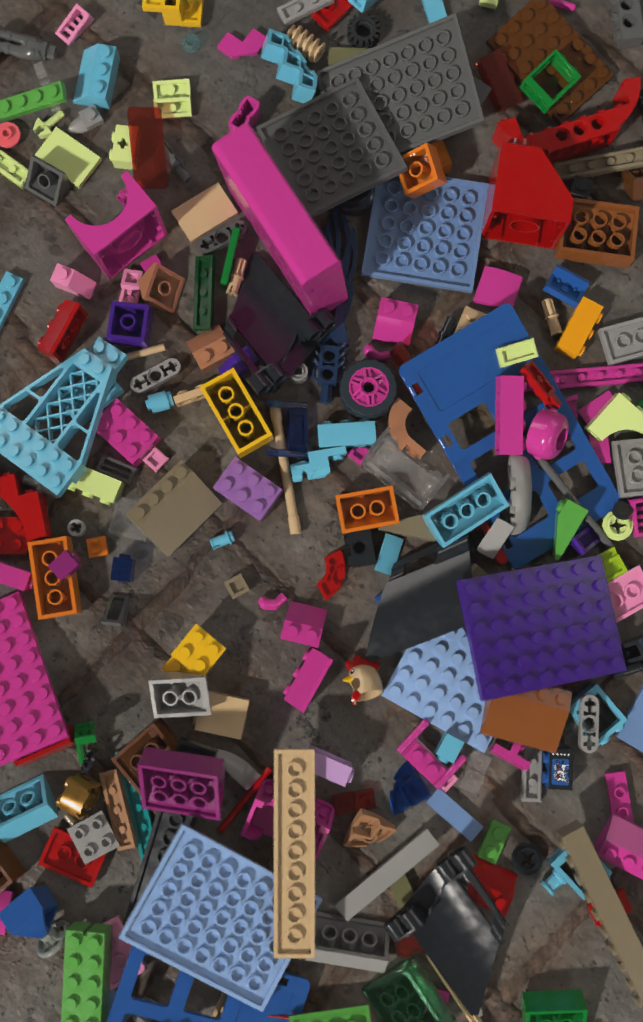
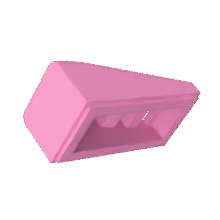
(82, 26)

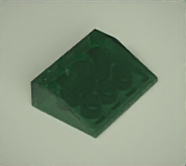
(407, 995)

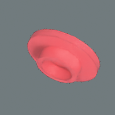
(9, 135)

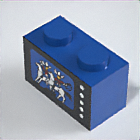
(558, 769)

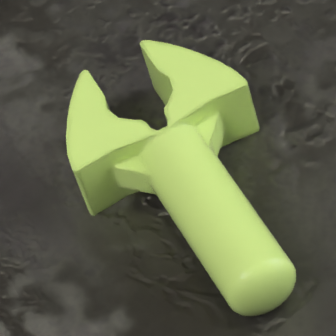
(46, 125)

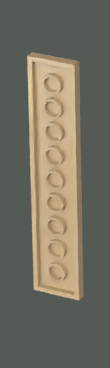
(294, 852)

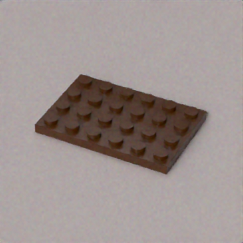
(532, 37)

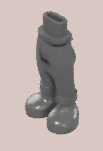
(31, 46)

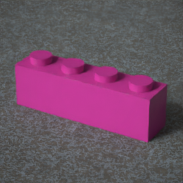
(509, 415)

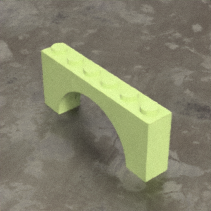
(616, 416)

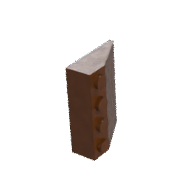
(156, 736)

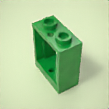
(537, 94)

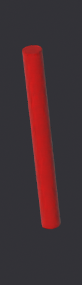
(244, 800)

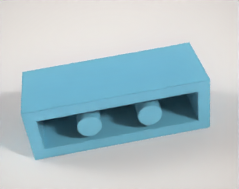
(346, 434)

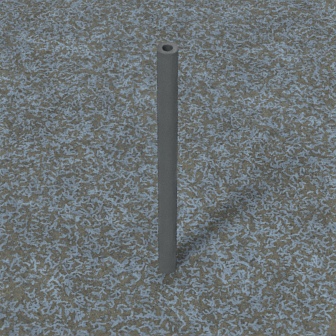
(567, 493)

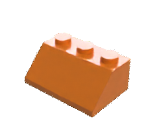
(367, 509)

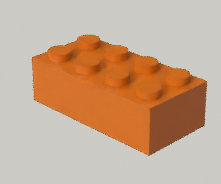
(53, 596)

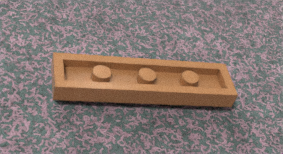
(118, 809)

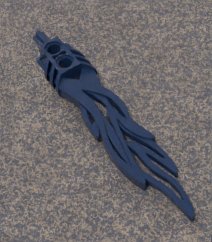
(338, 334)

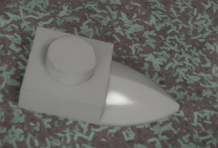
(87, 120)

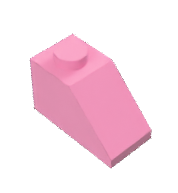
(73, 281)

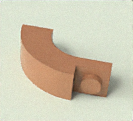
(396, 421)

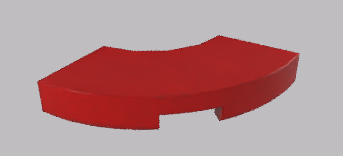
(334, 574)

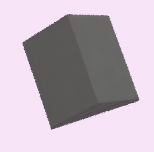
(46, 181)

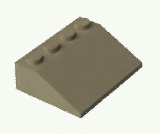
(173, 509)

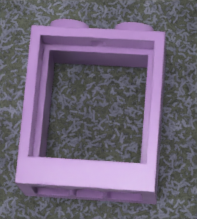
(332, 767)

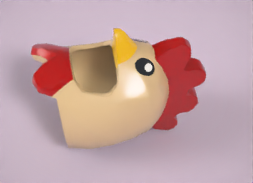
(363, 679)

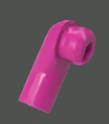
(371, 353)
(272, 604)

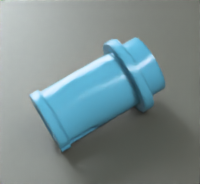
(222, 540)

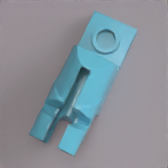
(318, 463)

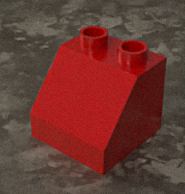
(526, 198)

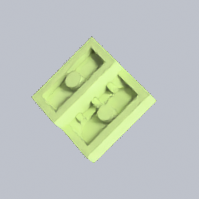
(173, 98)

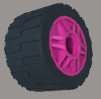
(369, 375)

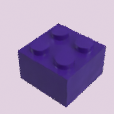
(130, 324)

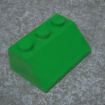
(554, 1006)

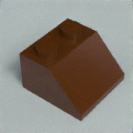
(10, 868)

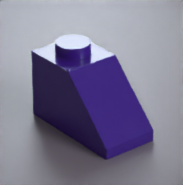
(235, 361)

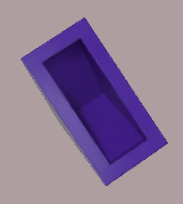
(583, 541)

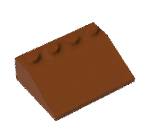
(600, 234)
(528, 718)

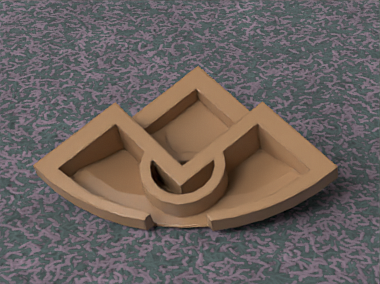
(367, 828)

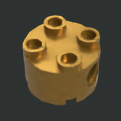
(79, 795)

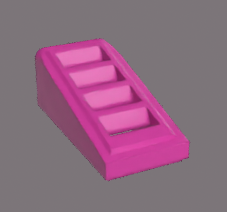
(632, 501)

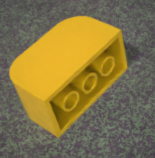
(236, 413)

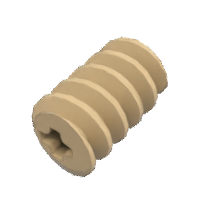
(306, 46)

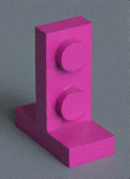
(510, 755)

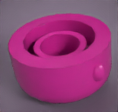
(547, 434)

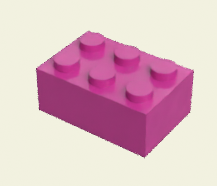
(127, 432)

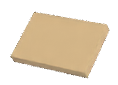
(204, 212)

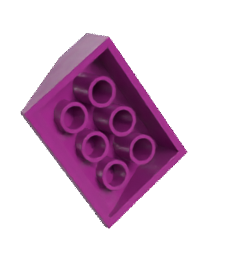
(181, 783)

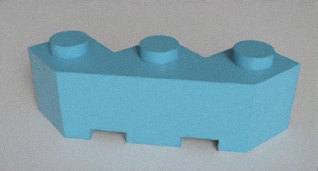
(291, 65)

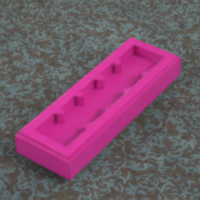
(618, 794)

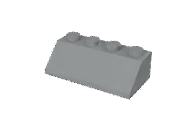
(350, 943)

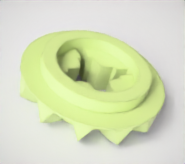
(622, 533)

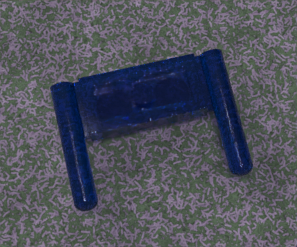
(296, 429)

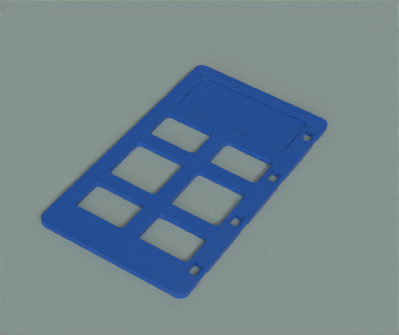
(463, 375)

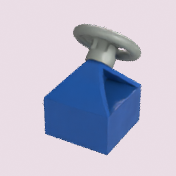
(33, 916)

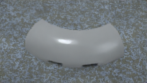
(521, 496)

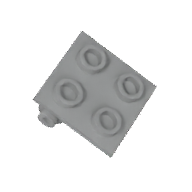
(93, 837)

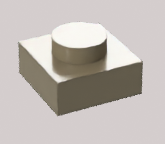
(236, 586)

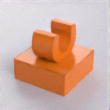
(97, 547)

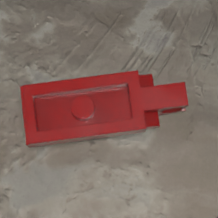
(540, 385)

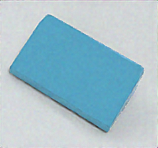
(388, 553)

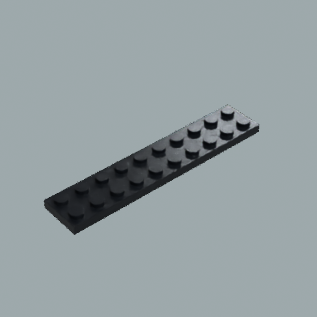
(164, 829)

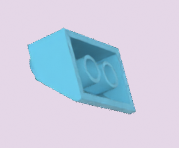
(97, 76)
(26, 808)

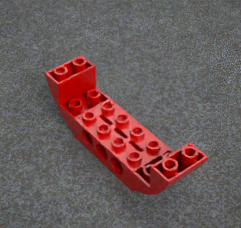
(581, 135)

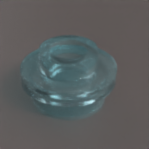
(191, 38)

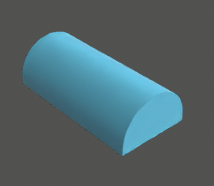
(465, 510)

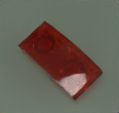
(353, 801)

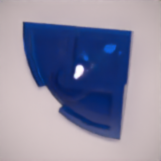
(408, 789)

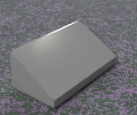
(495, 537)

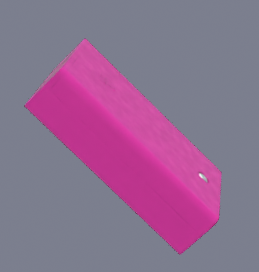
(280, 220)

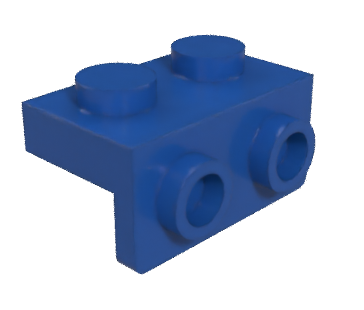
(566, 286)

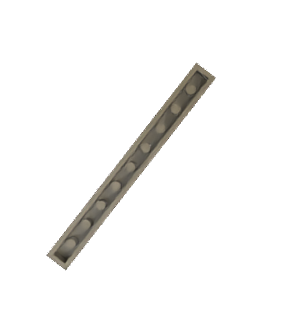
(605, 904)

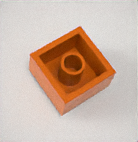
(423, 172)

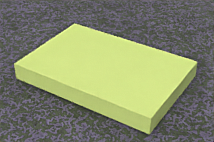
(69, 157)

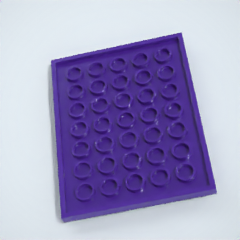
(540, 627)

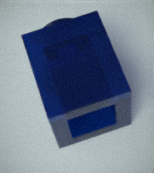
(123, 568)

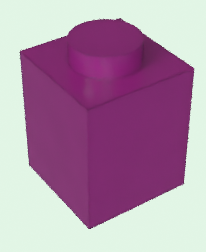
(65, 565)

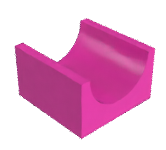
(126, 237)

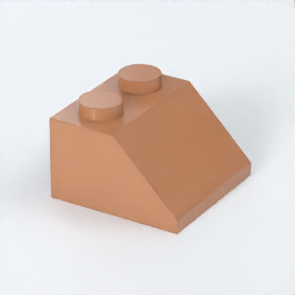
(210, 349)

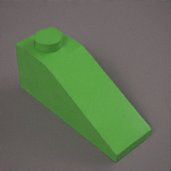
(567, 521)

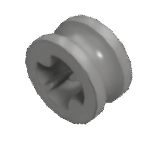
(78, 522)

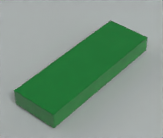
(230, 256)

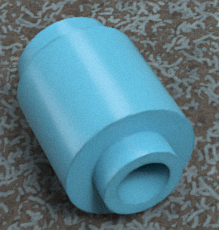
(159, 401)

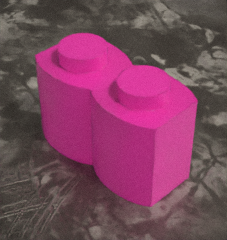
(248, 112)

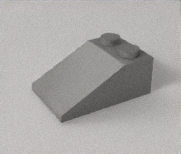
(179, 695)

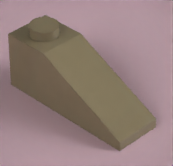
(410, 527)

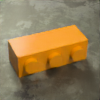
(579, 328)

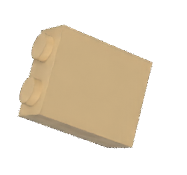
(227, 716)

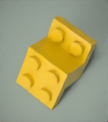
(177, 12)
(195, 653)

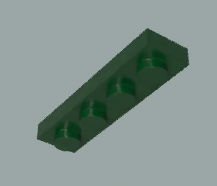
(204, 293)

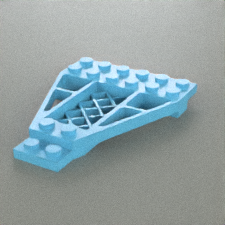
(43, 457)

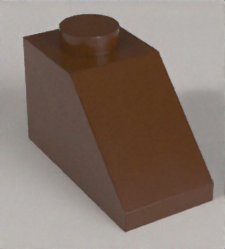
(633, 183)

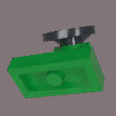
(84, 735)

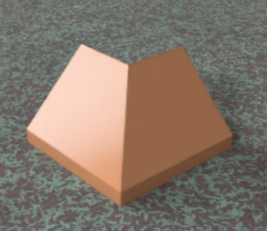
(161, 287)

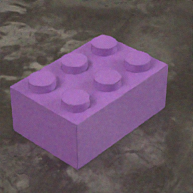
(248, 489)

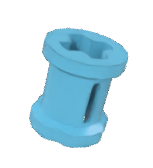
(553, 882)

